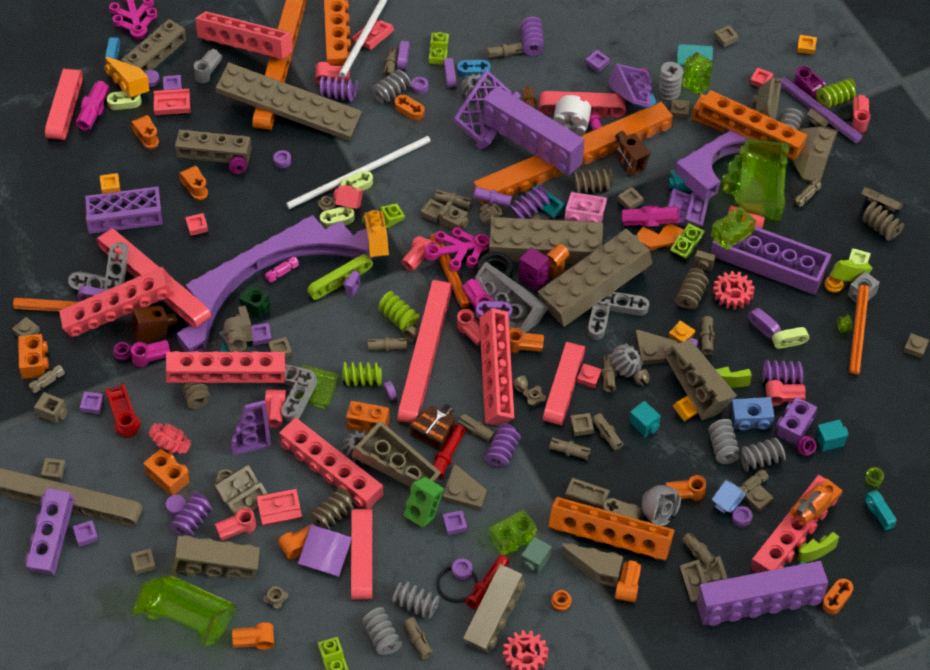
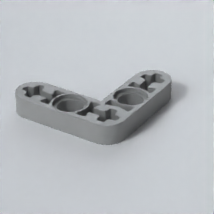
(105, 282)
(606, 306)
(299, 386)

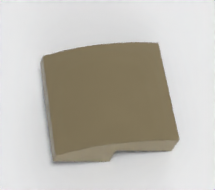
(240, 490)
(697, 573)

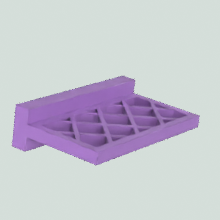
(487, 133)
(124, 217)

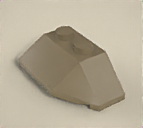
(768, 98)
(816, 152)

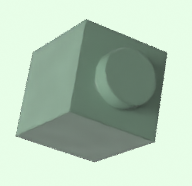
(536, 556)

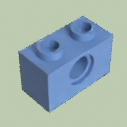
(760, 407)

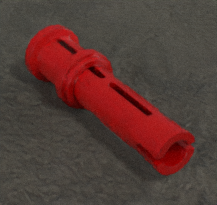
(443, 458)
(480, 588)

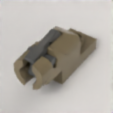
(237, 331)

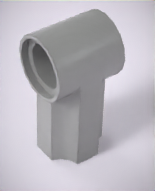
(206, 65)

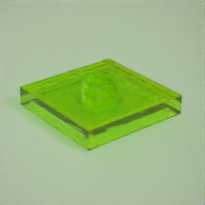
(324, 389)

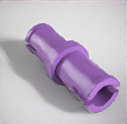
(492, 196)

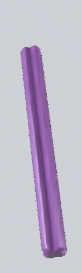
(810, 102)

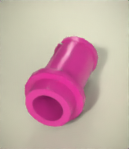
(594, 122)

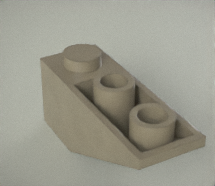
(597, 565)

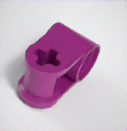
(808, 80)

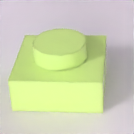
(859, 256)

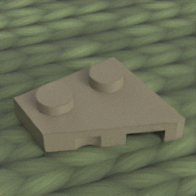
(890, 203)
(653, 347)
(464, 490)

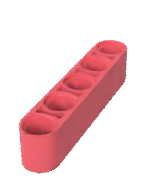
(601, 103)
(63, 104)
(564, 383)
(362, 554)

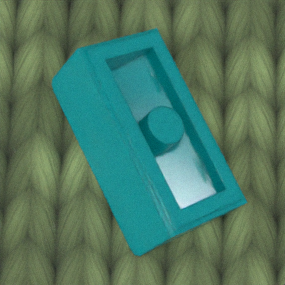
(685, 51)
(555, 207)

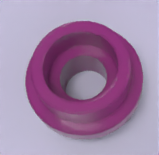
(237, 161)
(122, 347)
(810, 445)

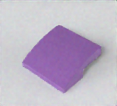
(691, 207)
(324, 550)

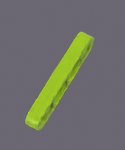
(337, 277)

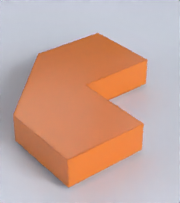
(665, 238)

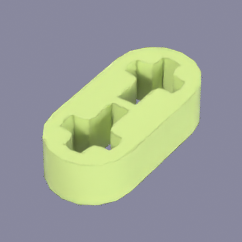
(123, 101)
(356, 180)
(337, 215)
(790, 337)

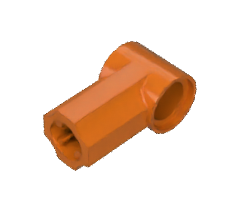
(557, 260)
(525, 341)
(687, 490)
(293, 543)
(627, 586)
(259, 636)

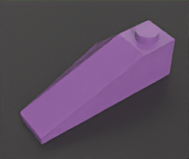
(631, 84)
(252, 429)

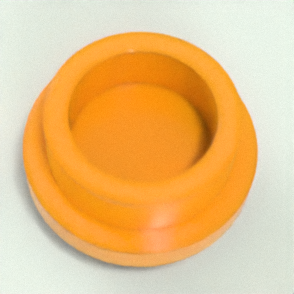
(834, 285)

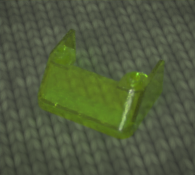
(186, 605)

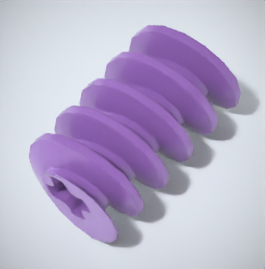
(532, 36)
(338, 89)
(533, 200)
(782, 371)
(502, 446)
(191, 515)

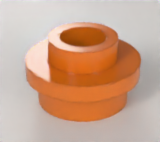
(561, 595)

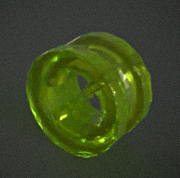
(844, 323)
(872, 482)

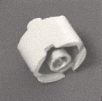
(573, 113)

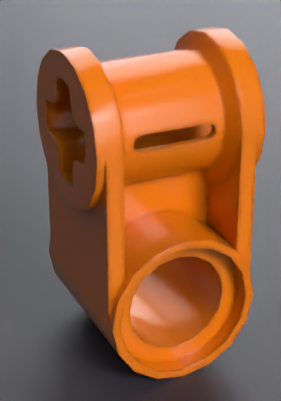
(145, 131)
(194, 182)

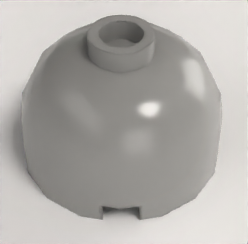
(660, 504)

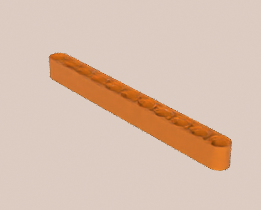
(278, 68)

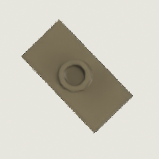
(587, 493)

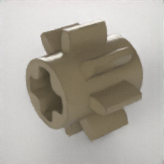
(489, 211)

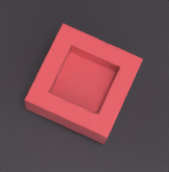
(760, 77)
(196, 224)
(589, 375)

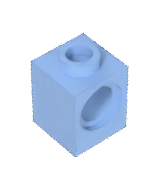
(728, 497)

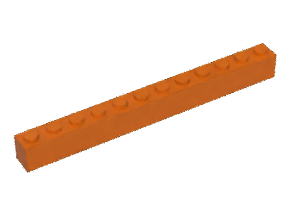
(597, 145)

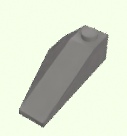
(526, 307)

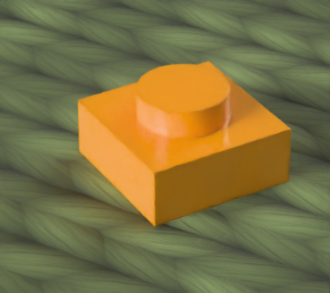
(806, 44)
(110, 183)
(681, 332)
(685, 408)

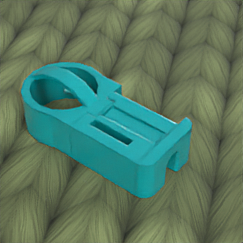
(879, 508)

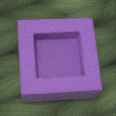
(597, 61)
(172, 82)
(352, 284)
(261, 334)
(92, 402)
(454, 522)
(85, 533)

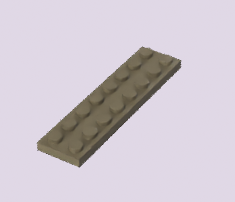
(288, 101)

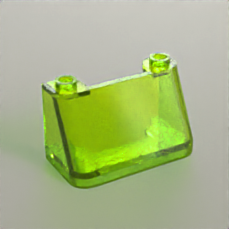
(763, 178)

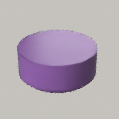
(153, 77)
(419, 85)
(282, 159)
(390, 391)
(175, 504)
(742, 516)
(462, 569)

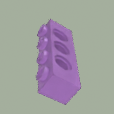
(48, 562)

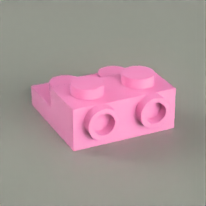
(585, 208)

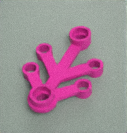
(137, 29)
(478, 243)

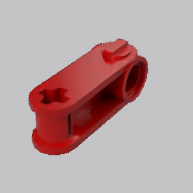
(122, 412)

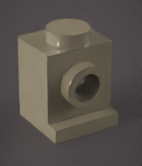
(453, 217)
(50, 408)

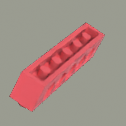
(244, 35)
(116, 302)
(225, 367)
(496, 367)
(342, 466)
(785, 533)

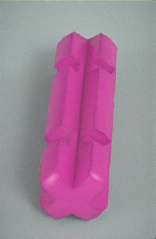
(281, 269)

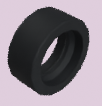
(497, 258)

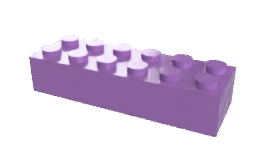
(533, 130)
(777, 259)
(761, 593)

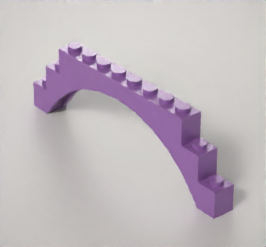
(302, 239)

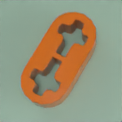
(410, 106)
(834, 594)

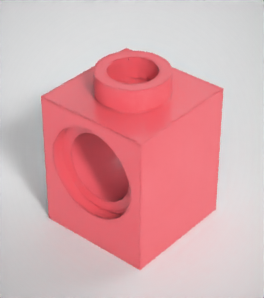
(348, 196)

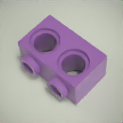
(799, 422)

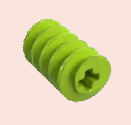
(836, 93)
(397, 311)
(362, 374)

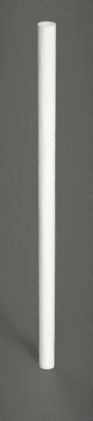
(362, 38)
(377, 163)

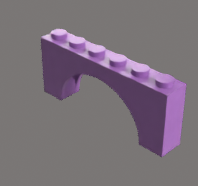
(697, 167)

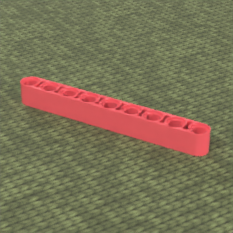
(139, 264)
(424, 352)

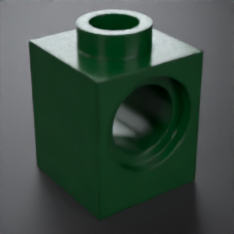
(254, 295)

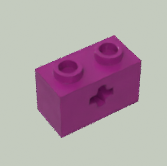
(534, 269)

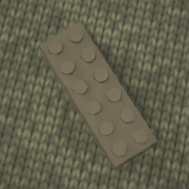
(518, 235)
(595, 277)

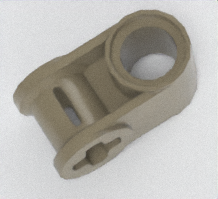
(623, 508)

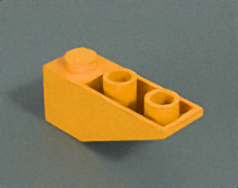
(128, 77)
(376, 233)

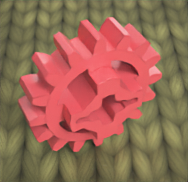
(733, 290)
(170, 438)
(525, 651)

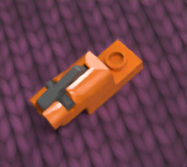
(816, 502)

